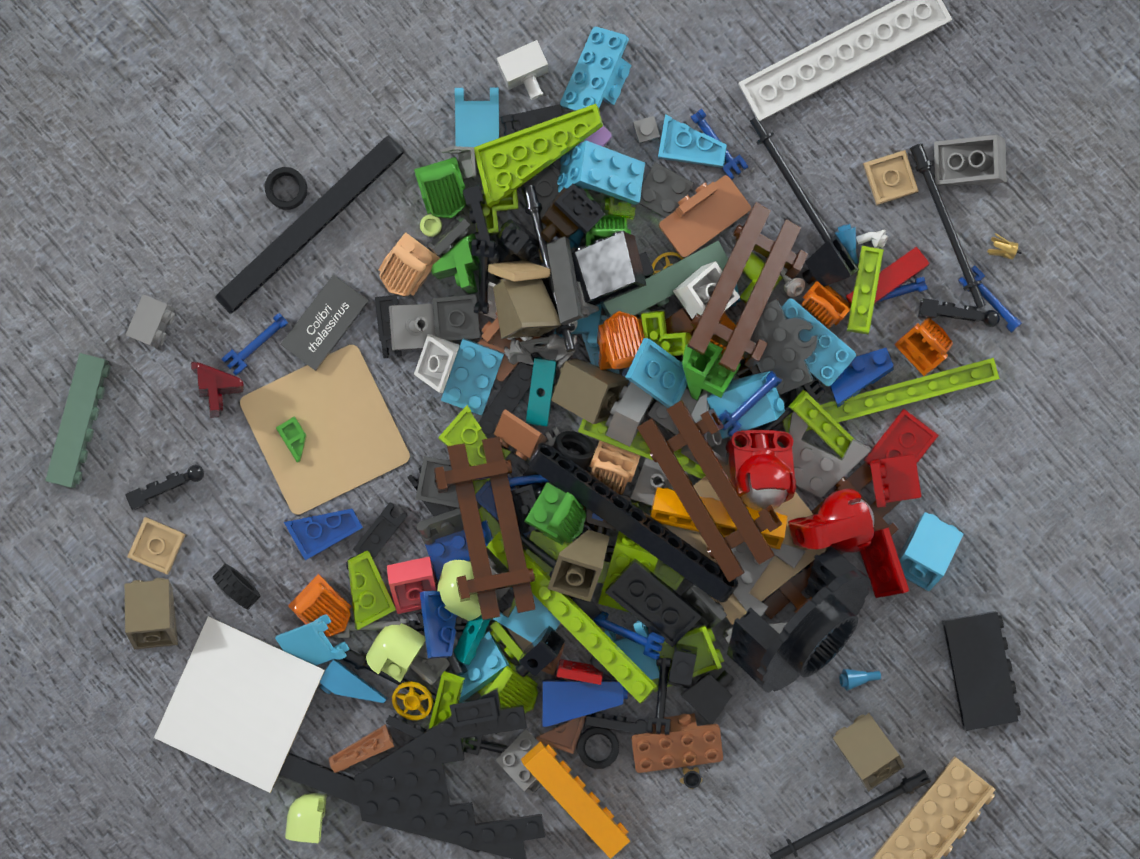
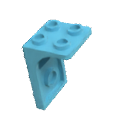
(602, 171)

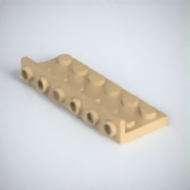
(939, 815)

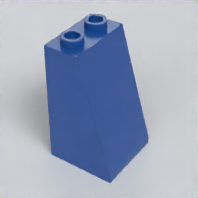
(573, 699)

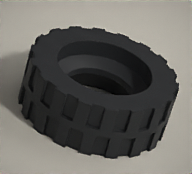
(236, 586)

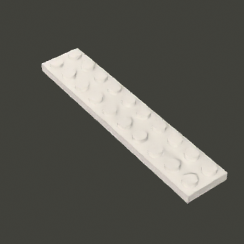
(841, 54)

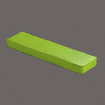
(865, 290)
(821, 423)

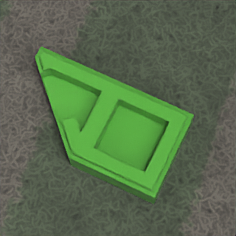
(293, 436)

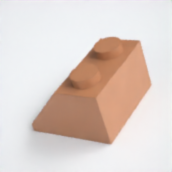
(518, 435)

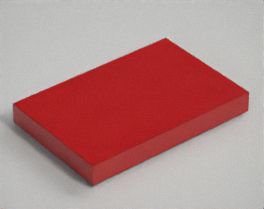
(903, 437)
(884, 565)
(579, 671)

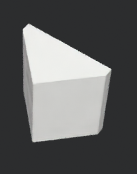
(436, 362)

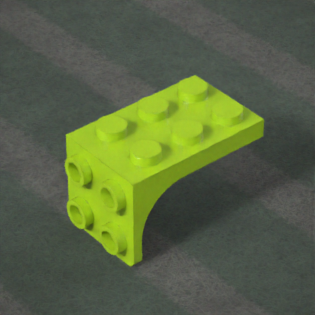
(623, 554)
(707, 656)

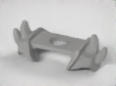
(522, 350)

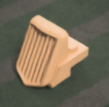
(406, 266)
(614, 466)

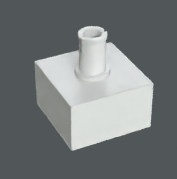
(524, 67)
(697, 289)

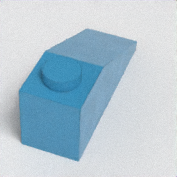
(344, 682)

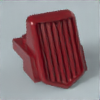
(214, 384)

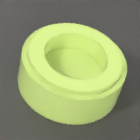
(430, 225)

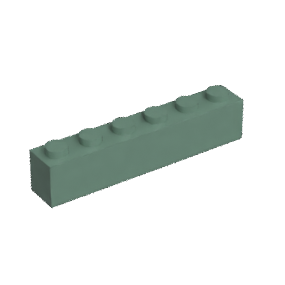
(662, 284)
(77, 420)

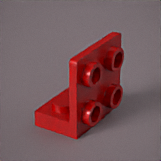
(895, 479)

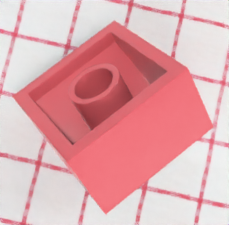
(408, 581)

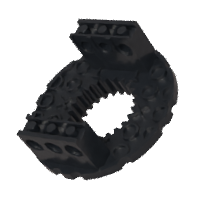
(811, 634)

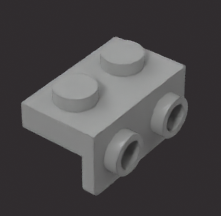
(427, 668)

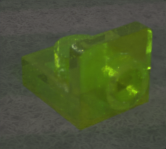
(622, 209)

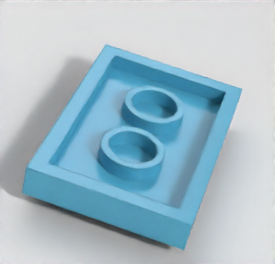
(658, 373)
(472, 376)

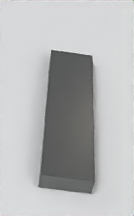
(564, 281)

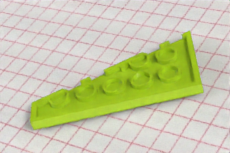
(523, 154)

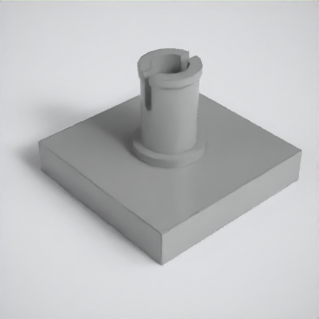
(411, 325)
(648, 481)

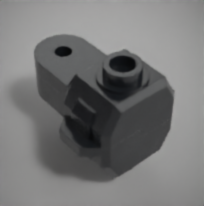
(515, 243)

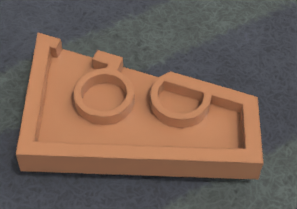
(368, 746)

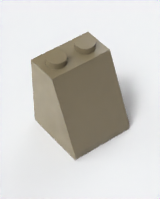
(524, 309)
(588, 390)
(580, 566)
(150, 614)
(868, 751)

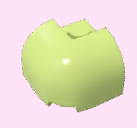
(449, 591)
(395, 650)
(306, 818)

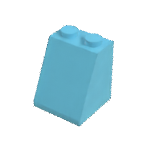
(740, 390)
(929, 551)

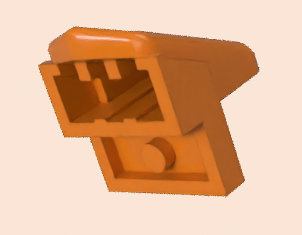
(825, 304)
(619, 340)
(925, 345)
(321, 599)

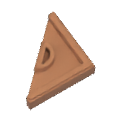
(564, 736)

